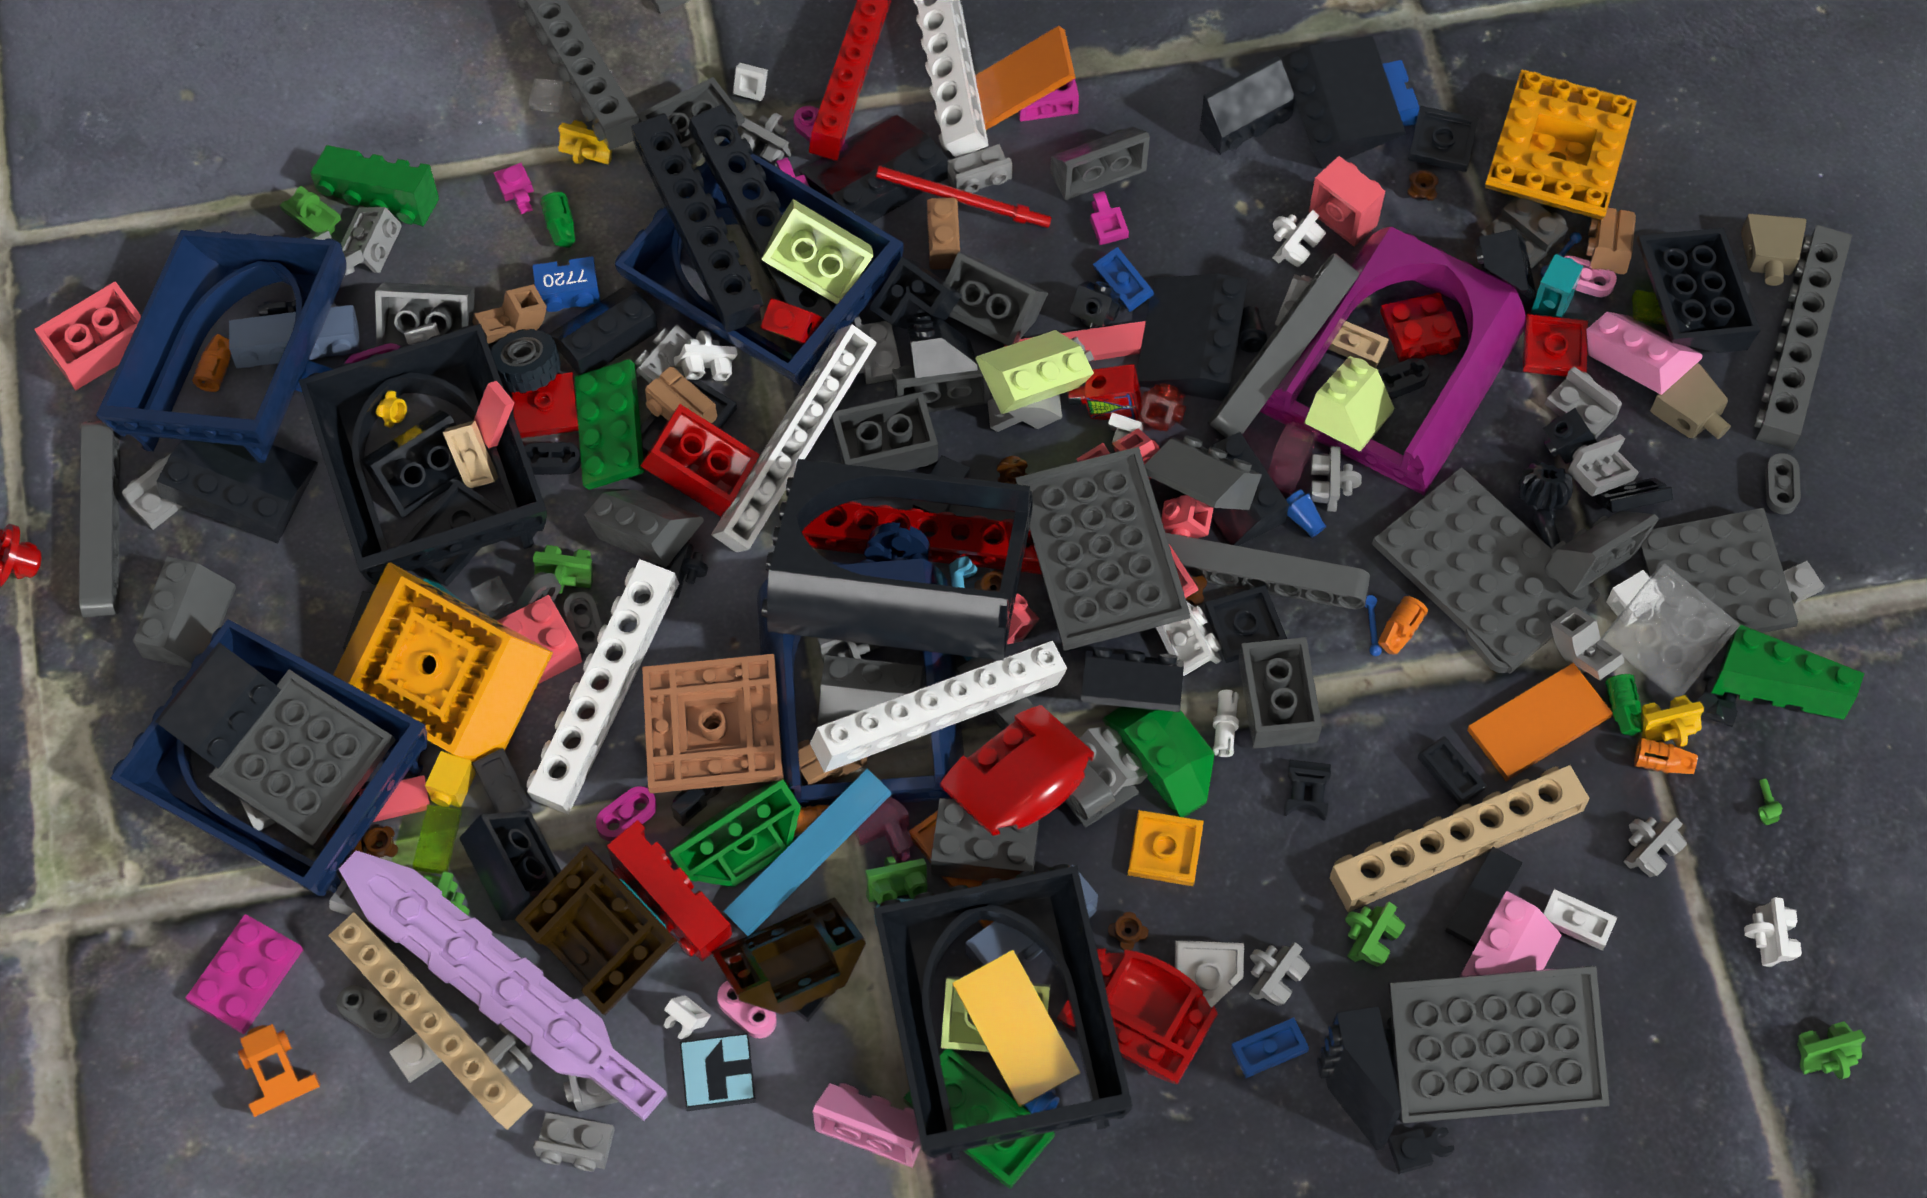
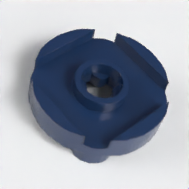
(890, 536)

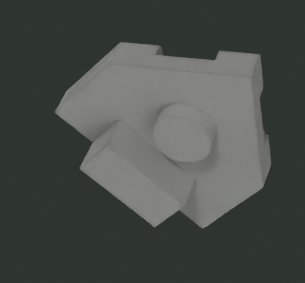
(1211, 965)

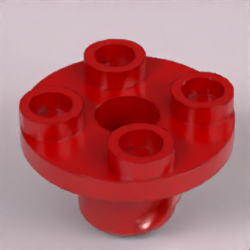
(15, 557)

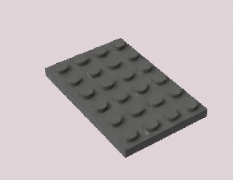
(1103, 549)
(1481, 568)
(1498, 1044)

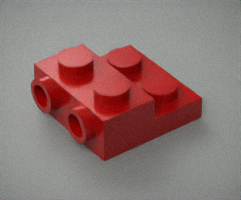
(1421, 327)

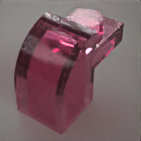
(1291, 455)
(889, 821)

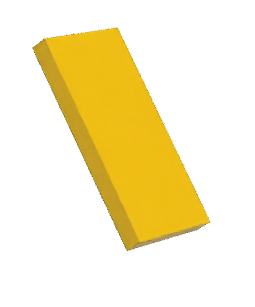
(1016, 1028)

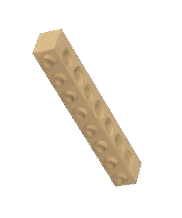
(1357, 890)
(431, 1021)

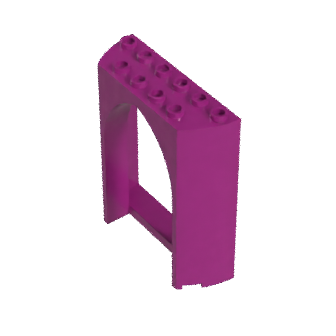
(1494, 327)

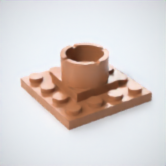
(712, 723)

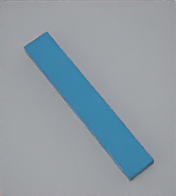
(807, 852)

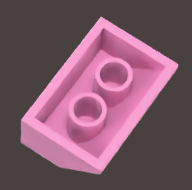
(1639, 351)
(1514, 940)
(868, 1123)

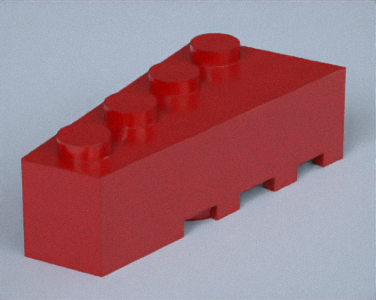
(668, 892)

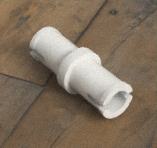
(1225, 723)

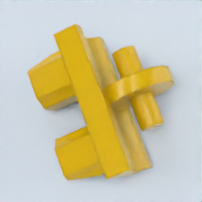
(582, 143)
(1674, 723)

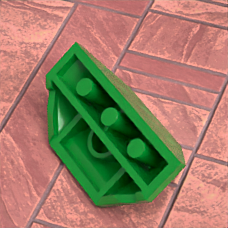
(1170, 753)
(740, 837)

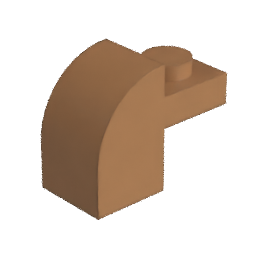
(520, 310)

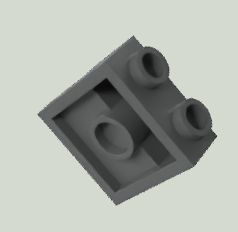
(1535, 224)

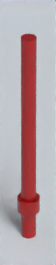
(1018, 213)

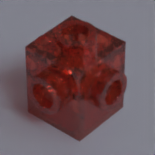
(1155, 414)

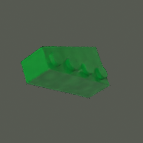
(377, 183)
(1786, 675)

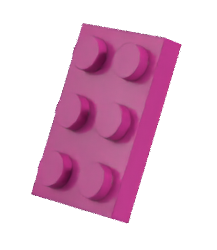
(244, 974)

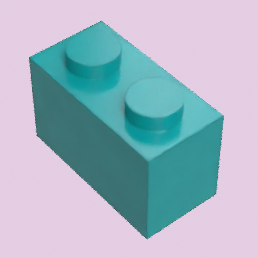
(1557, 287)

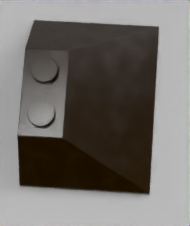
(596, 929)
(793, 959)

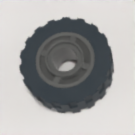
(526, 360)

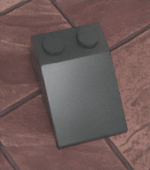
(690, 104)

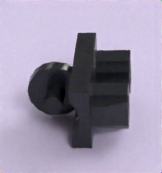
(684, 564)

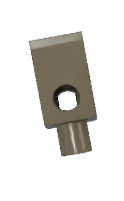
(1773, 245)
(1693, 405)

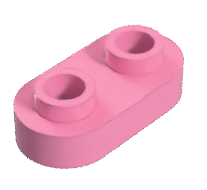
(1589, 276)
(743, 1013)

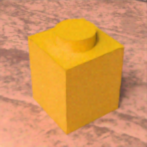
(450, 780)

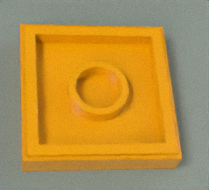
(1165, 848)

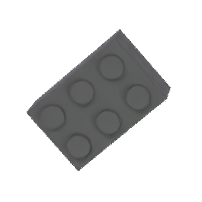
(886, 434)
(1279, 693)
(970, 852)

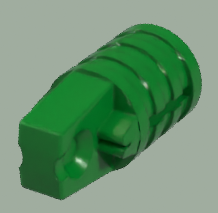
(558, 218)
(1625, 703)

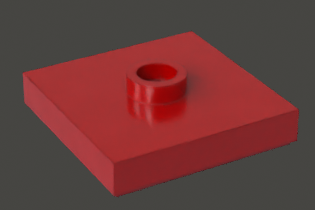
(1554, 345)
(548, 409)

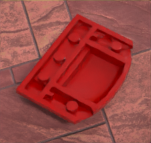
(1019, 772)
(1154, 1011)

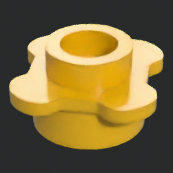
(391, 409)

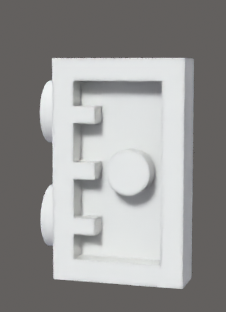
(1191, 640)

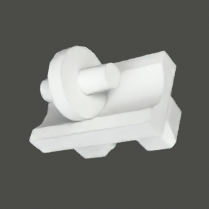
(1306, 230)
(706, 353)
(1771, 933)

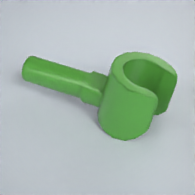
(1771, 811)

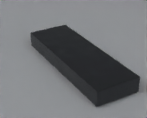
(1483, 897)

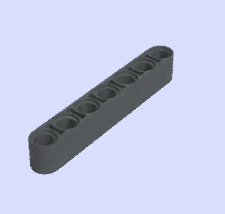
(1284, 347)
(99, 520)
(1281, 573)
(1091, 794)

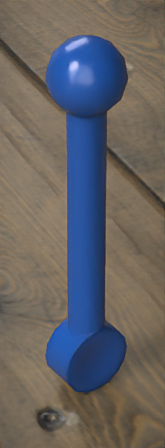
(1575, 238)
(1375, 649)

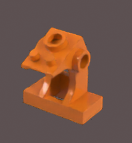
(262, 1043)

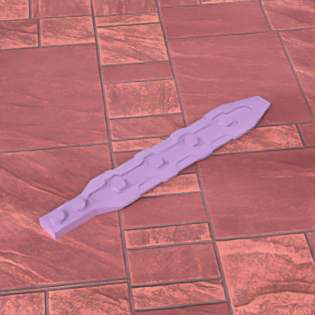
(496, 979)

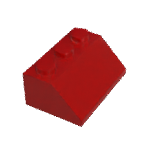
(700, 460)

